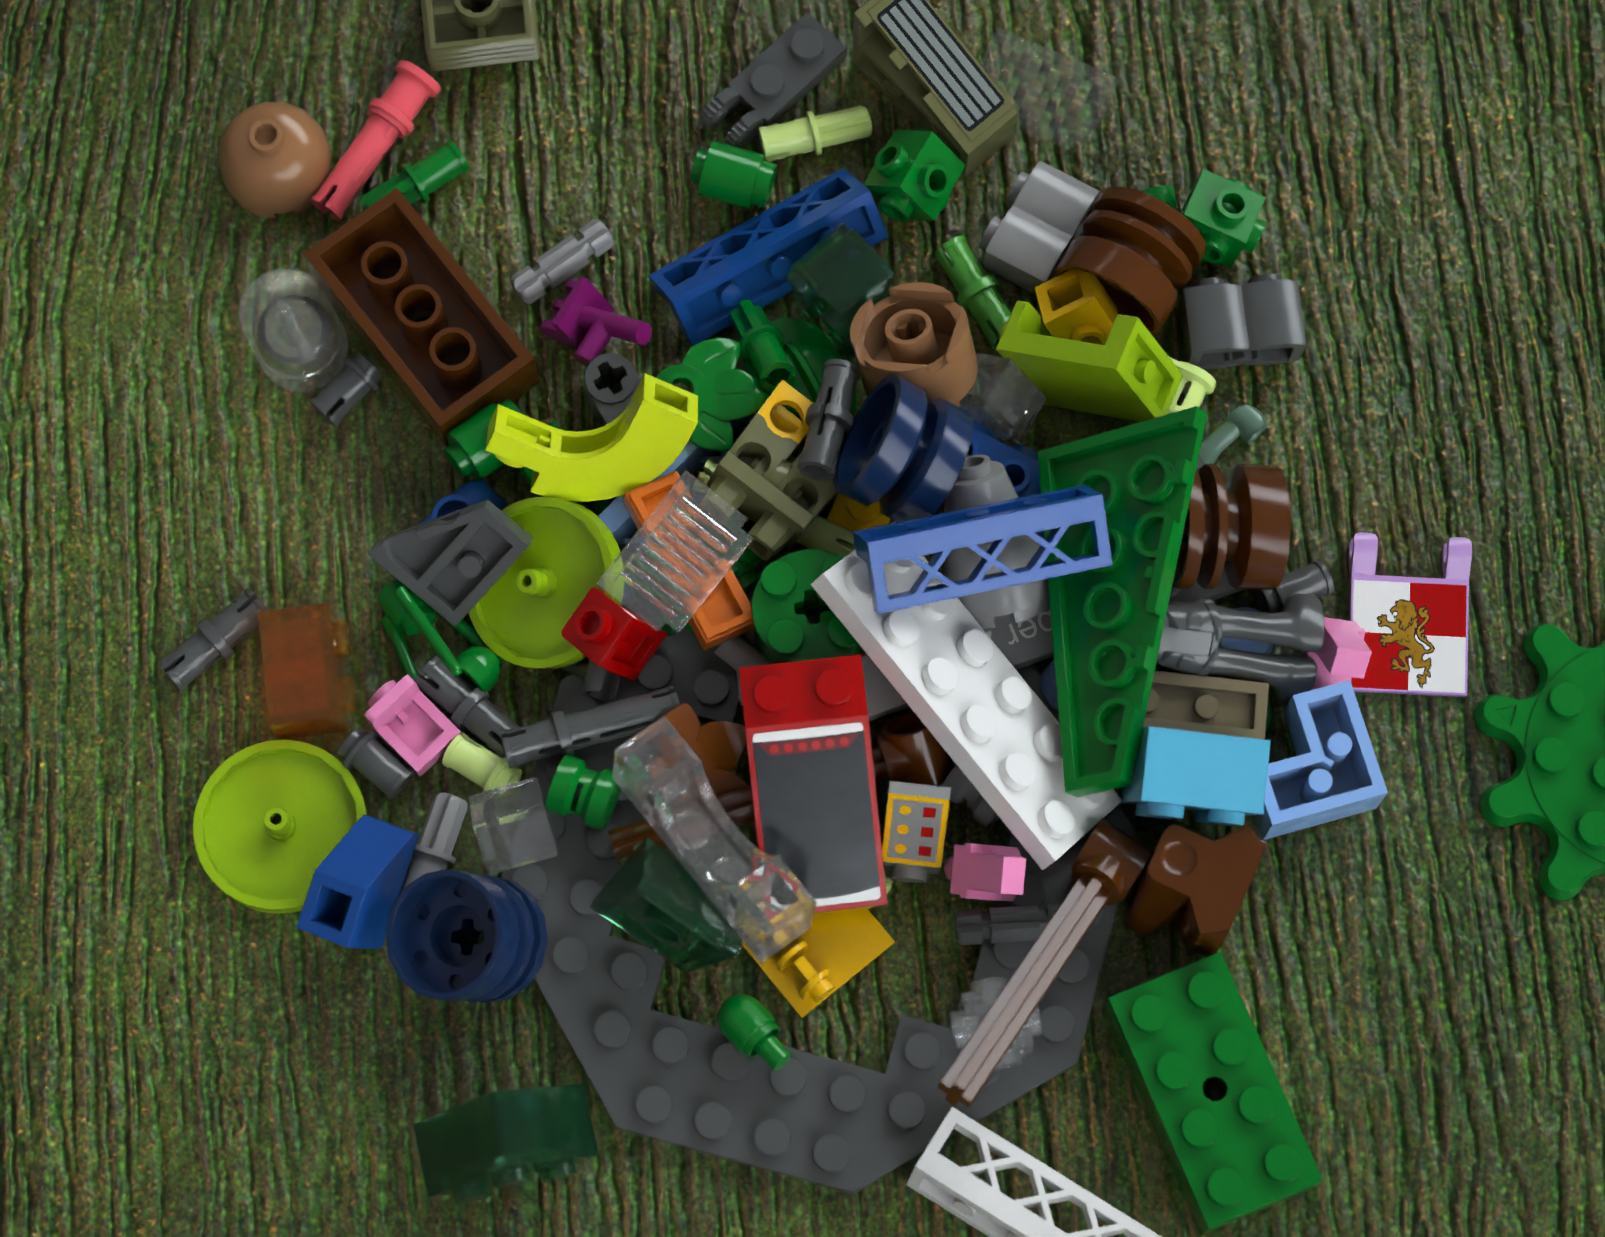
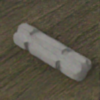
(562, 261)

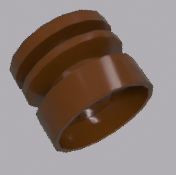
(1137, 253)
(1236, 529)

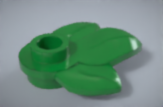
(721, 389)

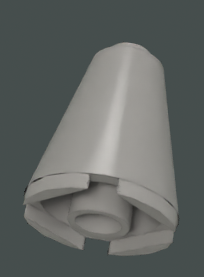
(982, 484)

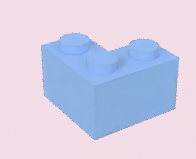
(1333, 765)

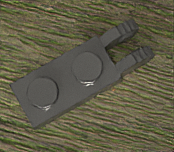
(776, 79)

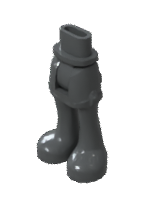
(1196, 628)

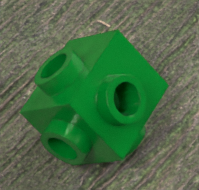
(914, 175)
(1225, 216)

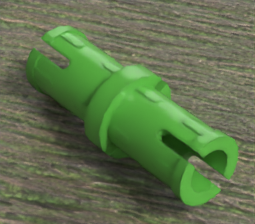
(975, 287)

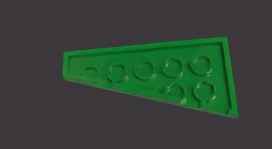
(1114, 616)

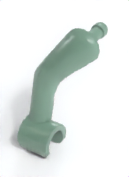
(1243, 422)

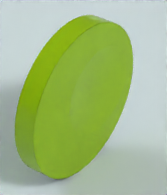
(545, 585)
(273, 821)

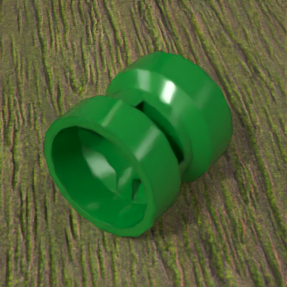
(583, 793)

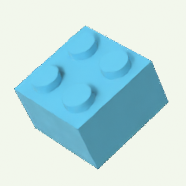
(1199, 773)

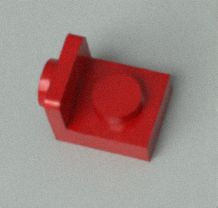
(612, 635)

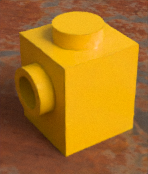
(1076, 307)

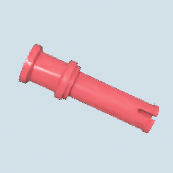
(389, 119)

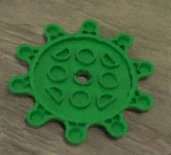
(1558, 758)

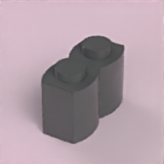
(1242, 323)

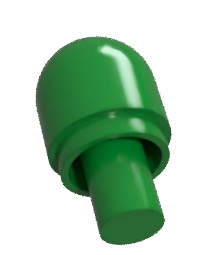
(752, 1030)

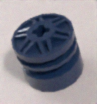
(437, 932)

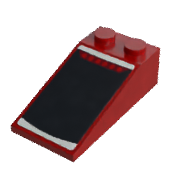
(816, 777)

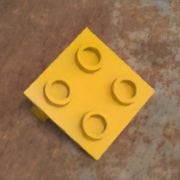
(825, 956)

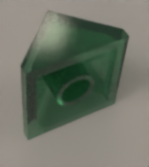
(667, 910)

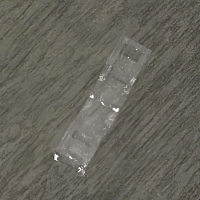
(745, 884)

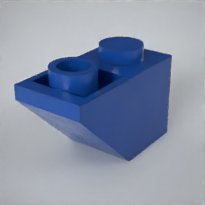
(358, 885)

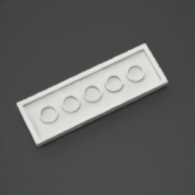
(969, 704)

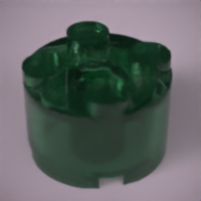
(837, 280)

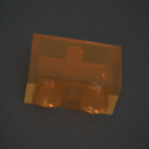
(305, 671)

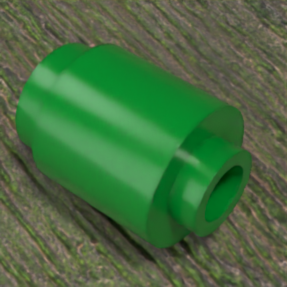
(733, 175)
(468, 444)

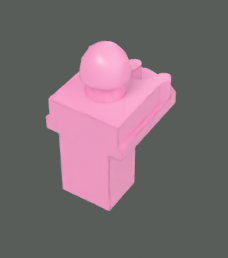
(1342, 653)
(986, 872)

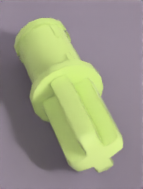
(814, 132)

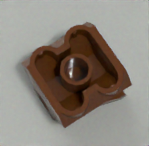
(1197, 883)

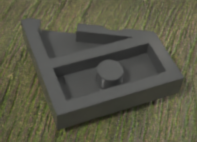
(453, 557)

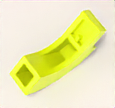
(601, 460)

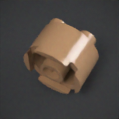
(917, 337)

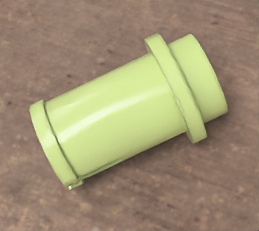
(479, 764)

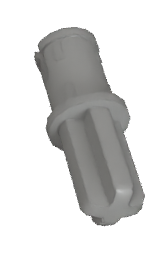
(437, 836)

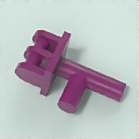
(589, 323)

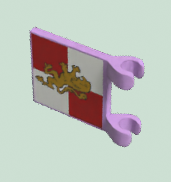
(1412, 622)

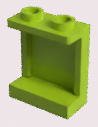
(1119, 380)

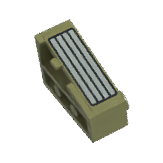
(933, 78)

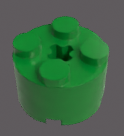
(780, 609)

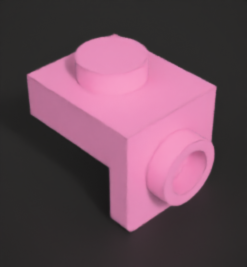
(410, 724)

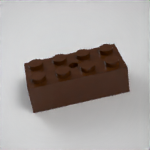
(390, 275)

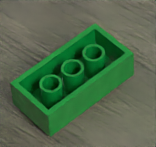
(1226, 1152)

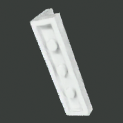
(994, 1212)

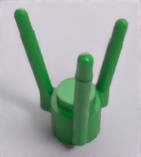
(414, 616)

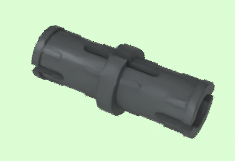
(829, 419)
(213, 640)
(466, 705)

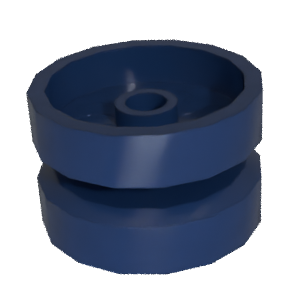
(903, 450)

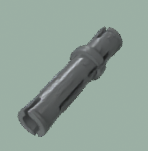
(581, 729)

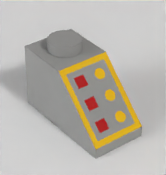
(915, 830)

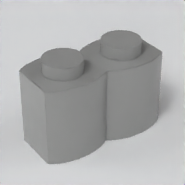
(1038, 227)

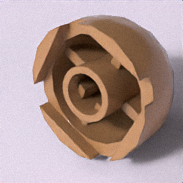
(274, 159)

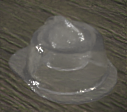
(293, 330)

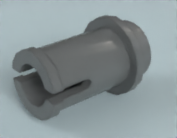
(347, 389)
(1311, 580)
(375, 762)

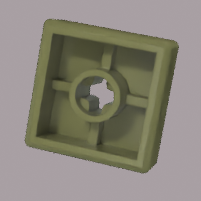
(468, 39)

